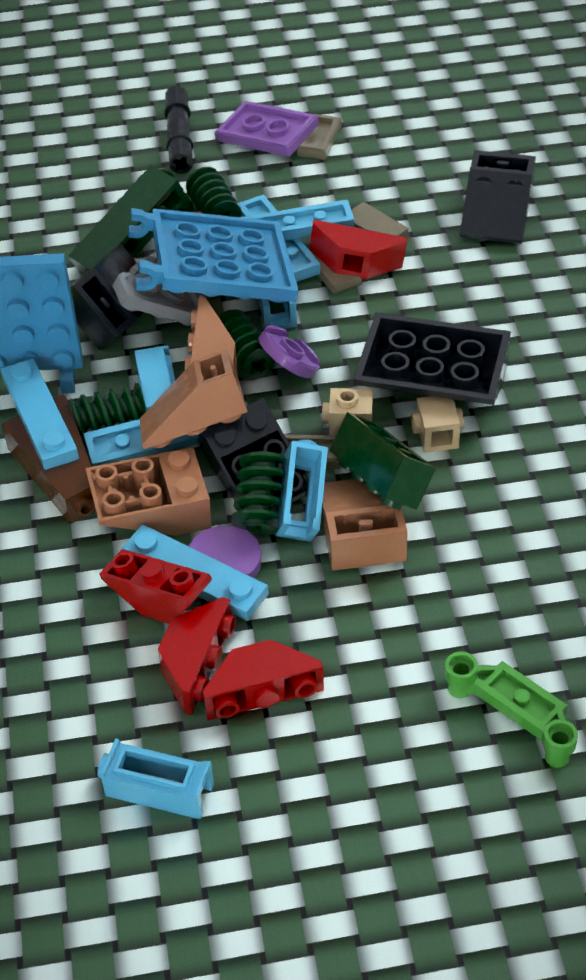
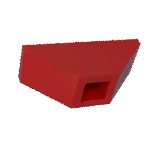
(356, 250)
(153, 585)
(193, 649)
(261, 677)

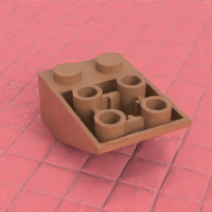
(209, 335)
(198, 398)
(152, 490)
(361, 527)

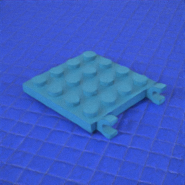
(215, 255)
(39, 316)

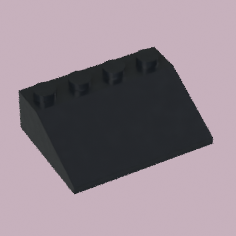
(434, 358)

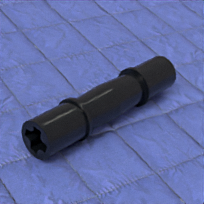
(178, 129)

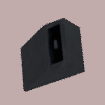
(498, 197)
(96, 302)
(252, 432)

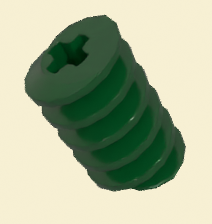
(211, 193)
(251, 358)
(108, 411)
(256, 490)

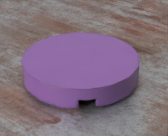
(290, 354)
(230, 546)

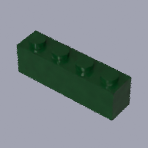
(150, 191)
(382, 462)

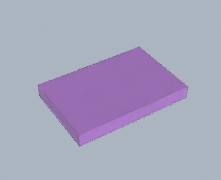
(267, 128)

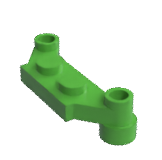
(518, 700)

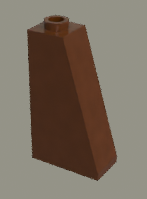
(64, 484)

